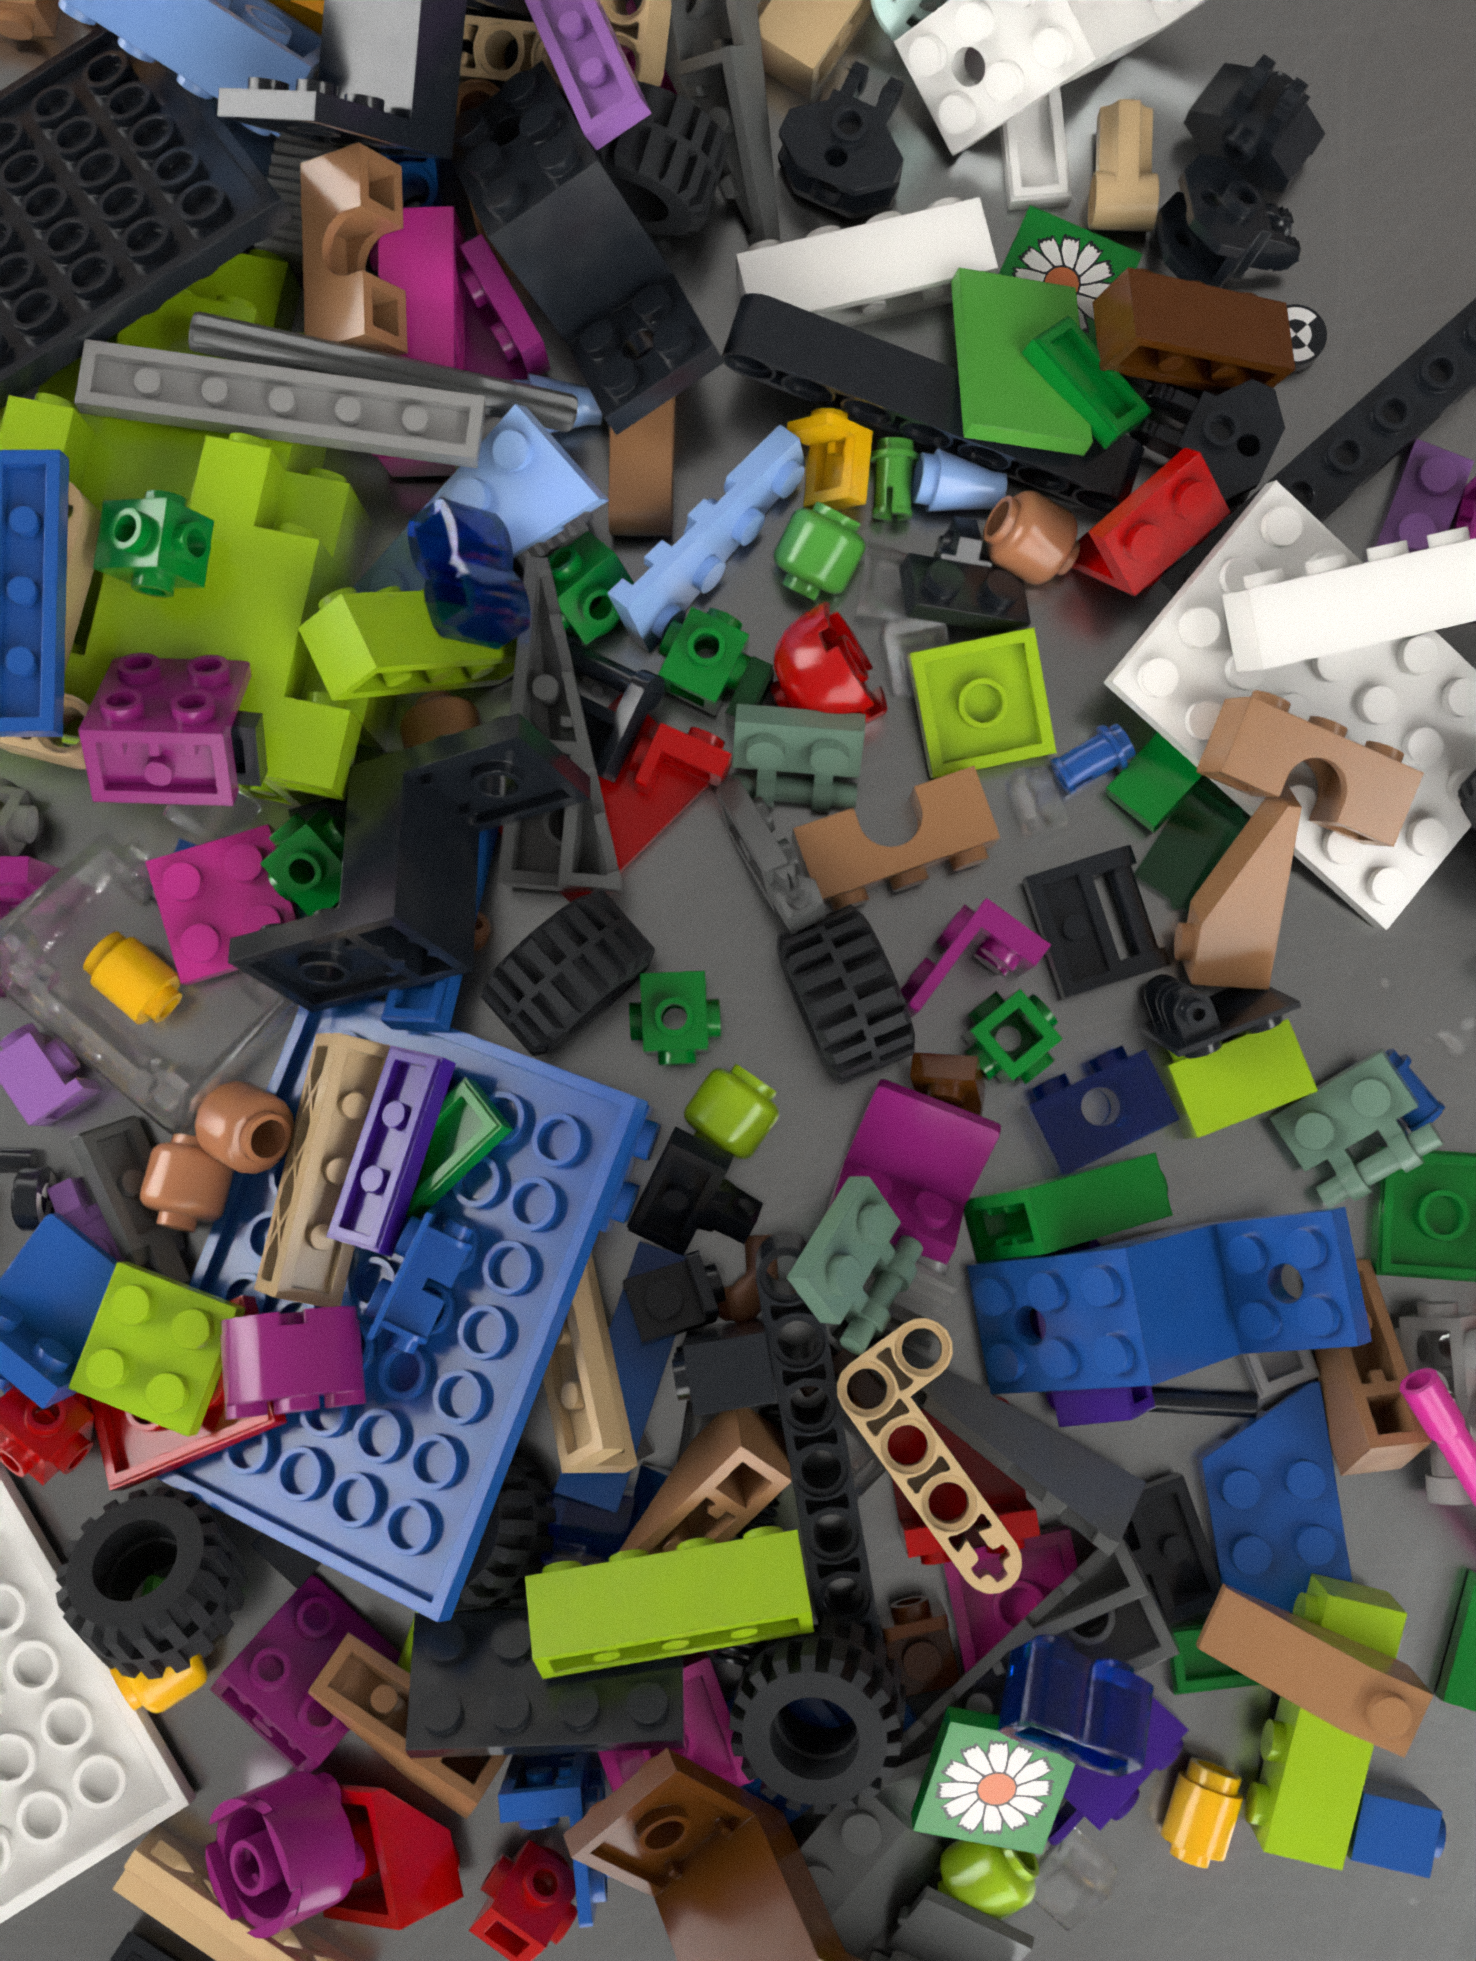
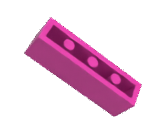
(427, 265)

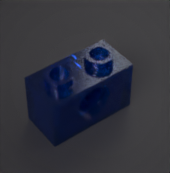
(1136, 1101)

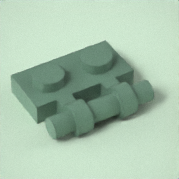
(798, 743)
(1347, 1110)
(844, 1253)

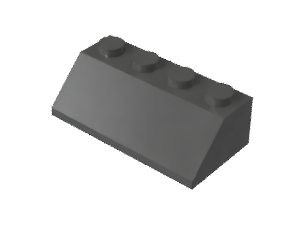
(866, 1864)

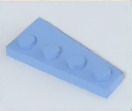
(518, 477)
(709, 539)

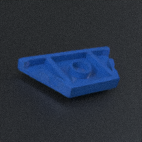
(1275, 1501)

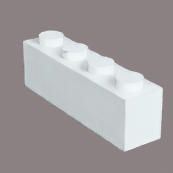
(873, 268)
(1352, 605)

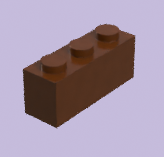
(1191, 333)

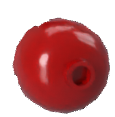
(824, 667)

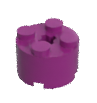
(292, 1361)
(283, 1852)

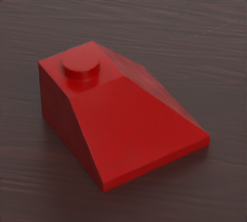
(407, 1862)

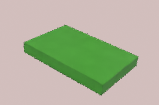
(999, 387)

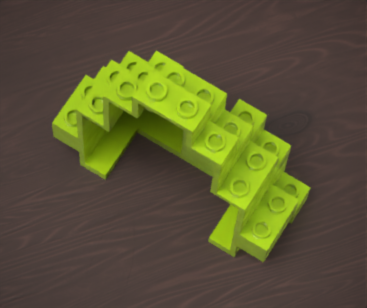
(277, 543)

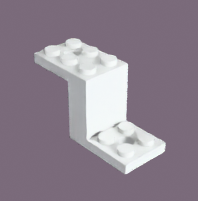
(1025, 50)

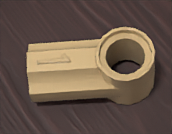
(1123, 186)

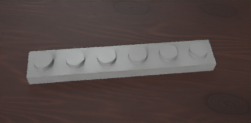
(280, 403)

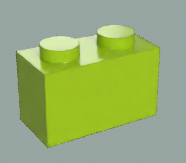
(1237, 1080)

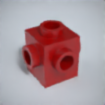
(44, 1439)
(526, 1903)

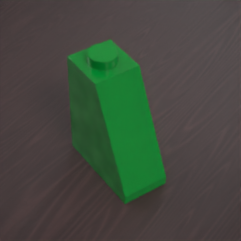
(1067, 1208)

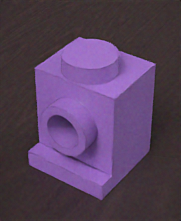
(42, 1076)

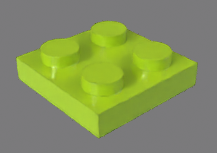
(981, 702)
(154, 1348)

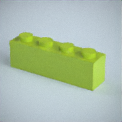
(389, 647)
(667, 1602)
(1310, 1767)

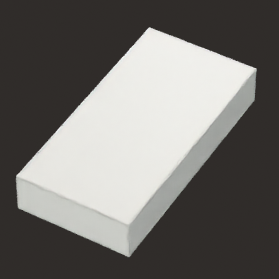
(1036, 156)

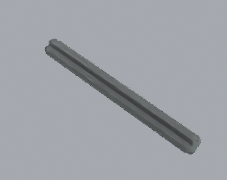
(287, 349)

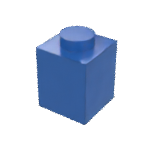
(1397, 1829)

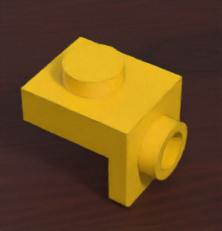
(836, 458)

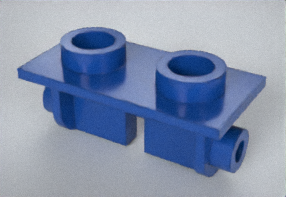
(404, 1303)

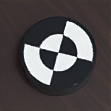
(1307, 335)
(30, 1196)

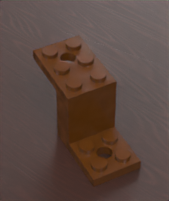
(712, 1861)

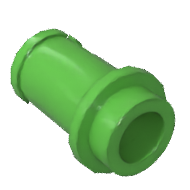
(893, 477)

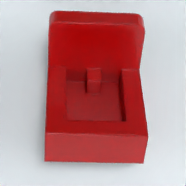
(694, 753)

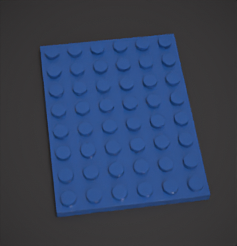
(413, 1474)

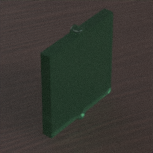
(1189, 848)

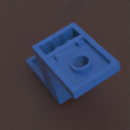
(1169, 1302)

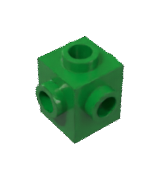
(154, 543)
(582, 579)
(700, 679)
(308, 860)
(670, 992)
(1034, 1030)

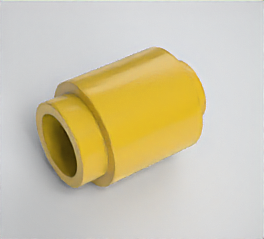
(133, 978)
(1202, 1813)

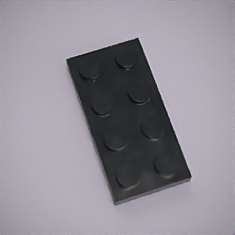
(484, 1696)

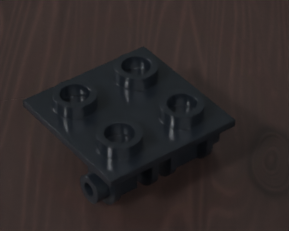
(1195, 1024)

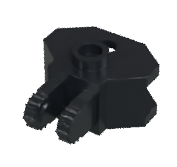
(1256, 123)
(844, 146)
(1224, 225)
(1231, 431)

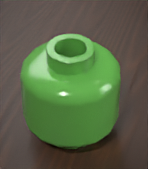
(819, 551)

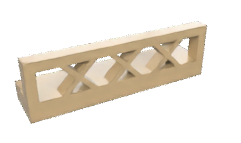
(331, 1113)
(586, 1389)
(175, 1889)

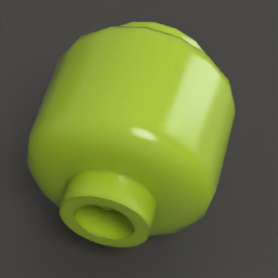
(732, 1111)
(988, 1877)

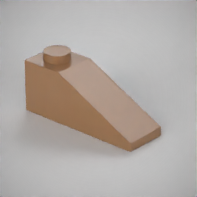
(1241, 903)
(1361, 1396)
(716, 1484)
(1317, 1669)
(373, 1702)

